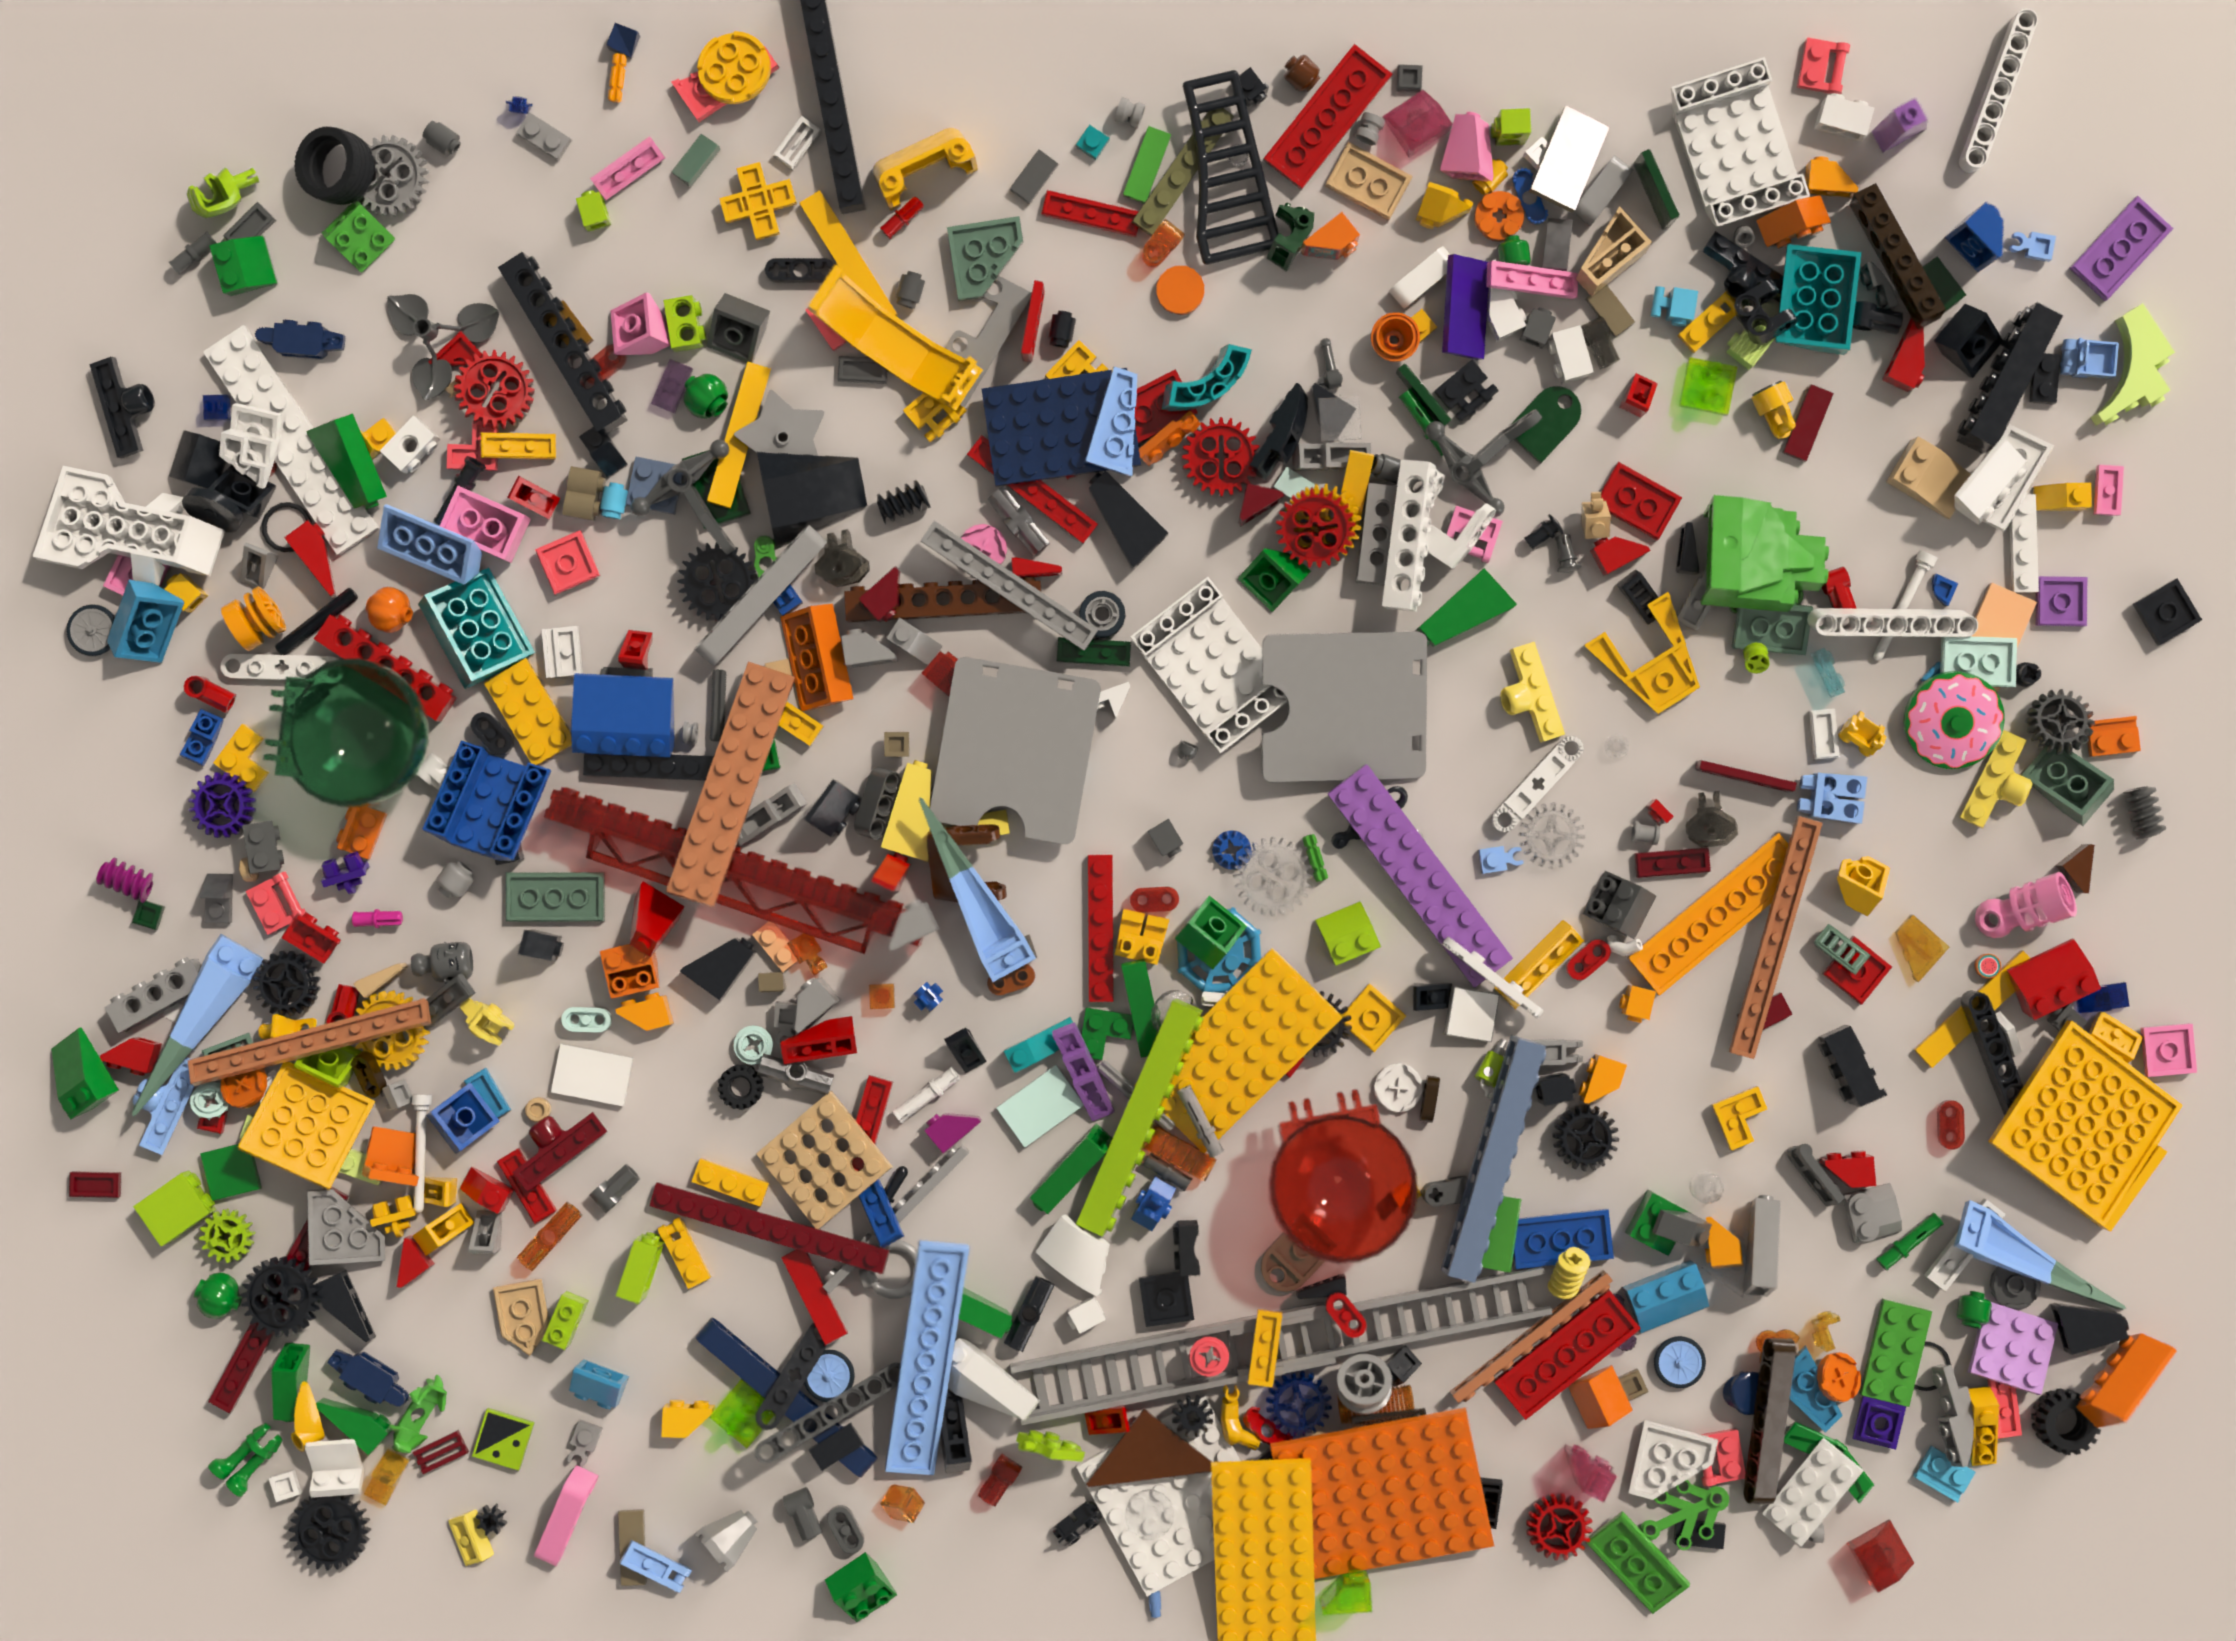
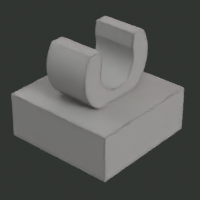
(397, 1095)

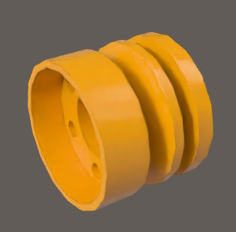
(250, 621)

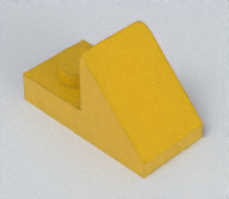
(377, 437)

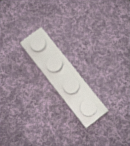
(2024, 547)
(1952, 1259)

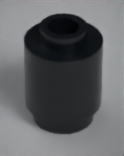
(1061, 329)

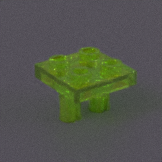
(1708, 386)
(738, 1413)

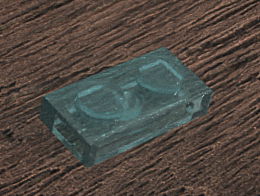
(1833, 681)

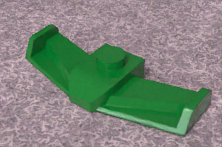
(1806, 1441)

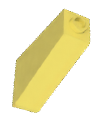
(907, 824)

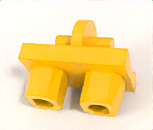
(404, 1210)

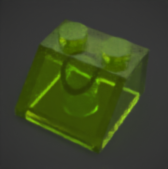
(1347, 1594)

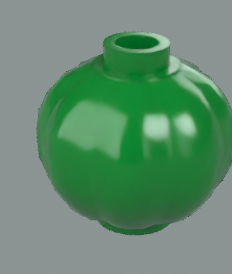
(705, 396)
(217, 1295)

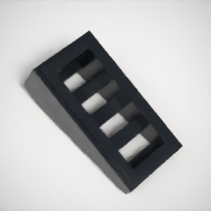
(1687, 553)
(1627, 582)
(1323, 1288)

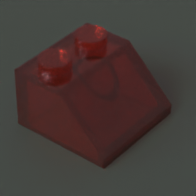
(1881, 1555)

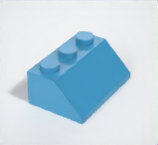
(144, 622)
(1666, 1296)

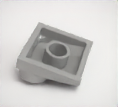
(1872, 1213)

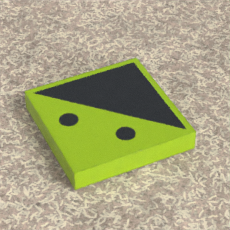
(503, 1439)

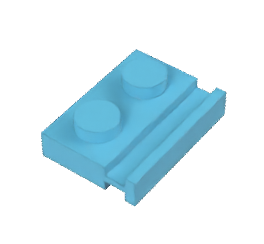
(1940, 1475)

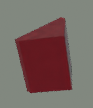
(1257, 501)

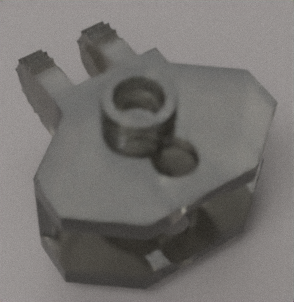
(841, 562)
(1711, 821)

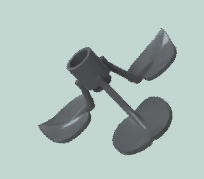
(410, 316)

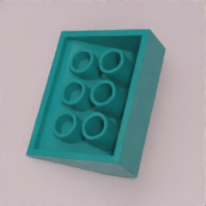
(1822, 294)
(476, 628)

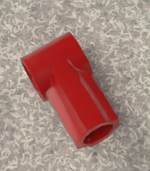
(1838, 589)
(211, 693)
(344, 1003)

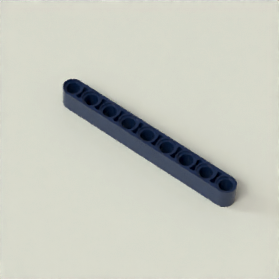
(762, 1376)

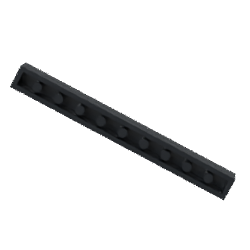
(833, 106)

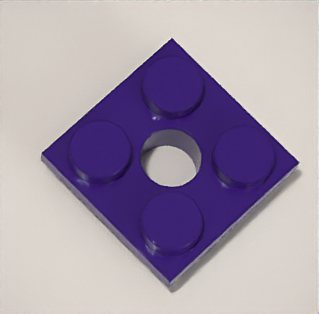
(1868, 1412)

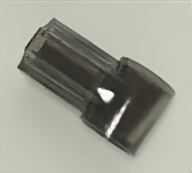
(1598, 339)

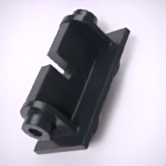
(1071, 1530)

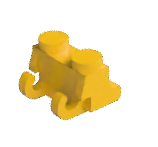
(1863, 733)

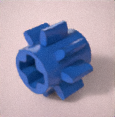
(928, 996)

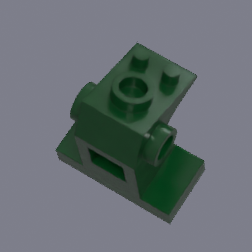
(1301, 225)

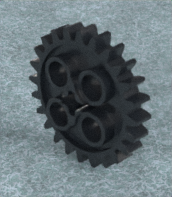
(695, 587)
(291, 1278)
(318, 1549)

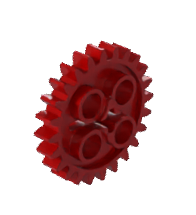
(513, 400)
(1198, 457)
(1318, 550)

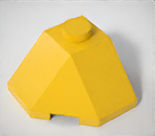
(1441, 206)
(1862, 883)

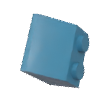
(598, 1384)

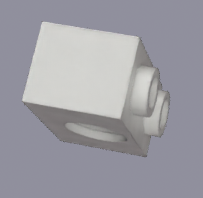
(396, 447)

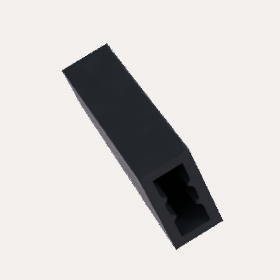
(1128, 521)

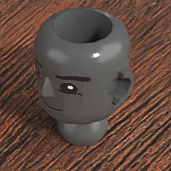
(444, 961)

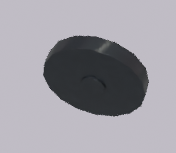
(212, 509)

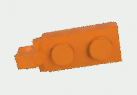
(1168, 437)

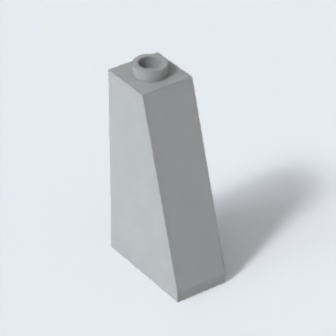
(1762, 1247)

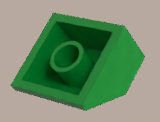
(243, 265)
(1211, 932)
(1645, 1219)

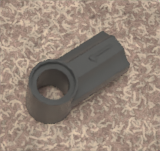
(610, 1191)
(800, 1507)

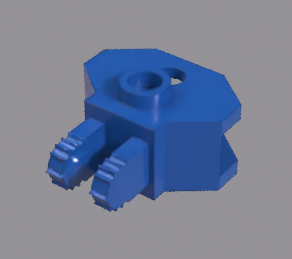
(1153, 1203)

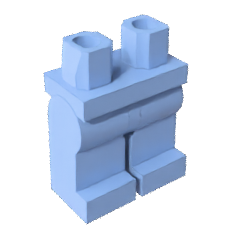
(1826, 793)

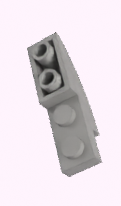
(1957, 1424)

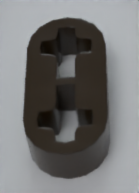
(368, 1074)
(1429, 1099)

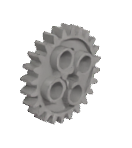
(405, 189)

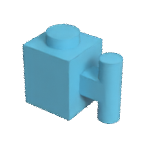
(1679, 305)

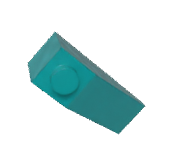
(1034, 1048)

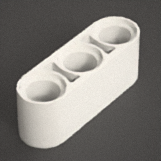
(1421, 279)

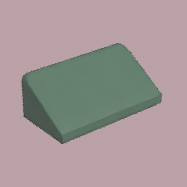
(696, 160)

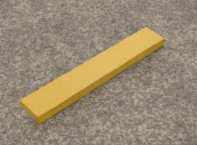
(842, 247)
(744, 413)
(1956, 1026)

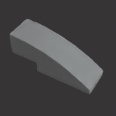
(1325, 456)
(771, 812)

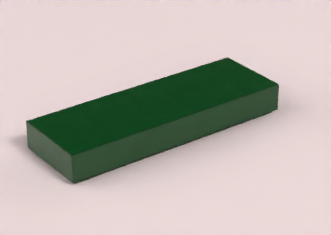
(1423, 394)
(1098, 652)

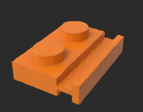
(2114, 736)

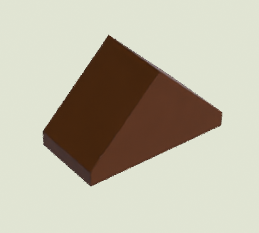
(2078, 868)

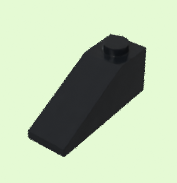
(344, 1304)
(955, 1436)

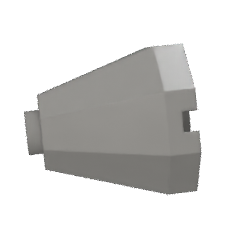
(728, 1537)

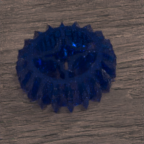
(1303, 1424)

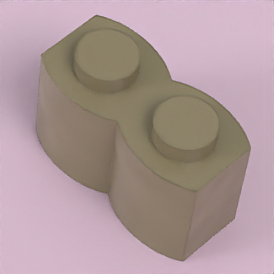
(583, 493)

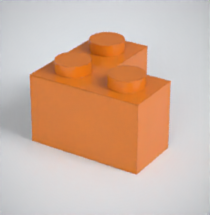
(1795, 219)

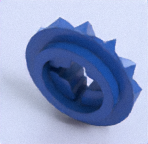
(1221, 843)

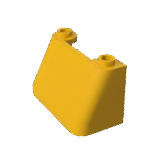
(944, 144)

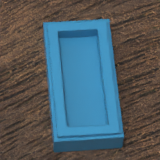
(489, 1092)

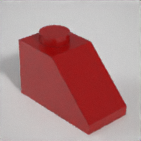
(1615, 553)
(487, 1190)

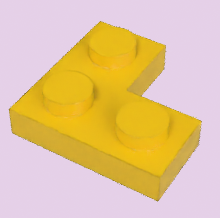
(236, 757)
(1732, 1114)

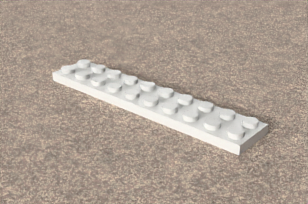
(256, 384)

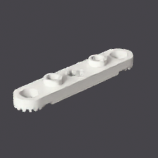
(265, 666)
(1550, 771)
(1476, 961)

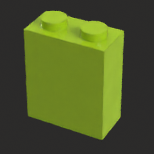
(175, 1207)

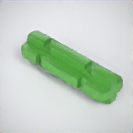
(1315, 857)

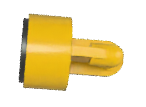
(1773, 404)

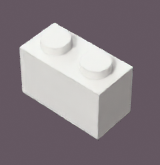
(1844, 117)
(1570, 354)

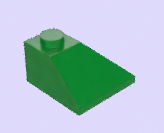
(1273, 577)

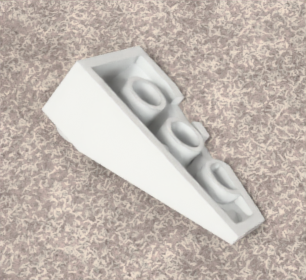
(986, 1383)

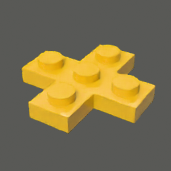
(758, 201)

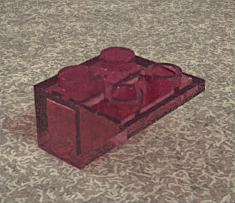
(1590, 1474)

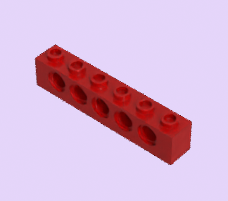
(331, 637)

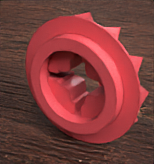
(1214, 1366)

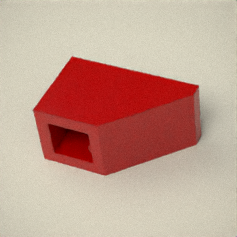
(136, 1054)
(1852, 1170)

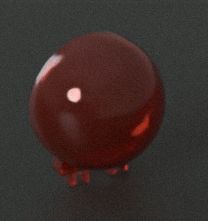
(1341, 1183)

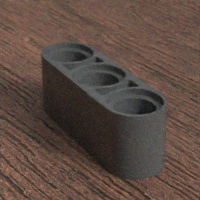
(877, 803)

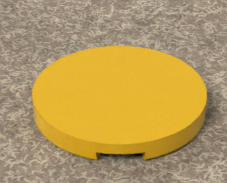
(734, 67)

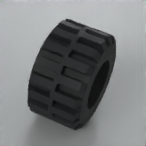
(2046, 1417)

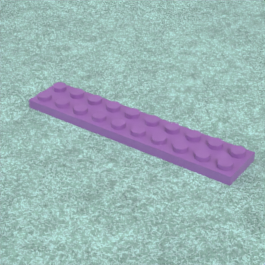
(1417, 870)

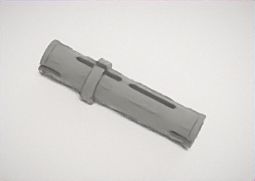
(1200, 1121)

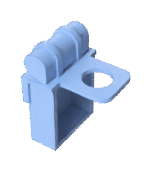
(2089, 358)

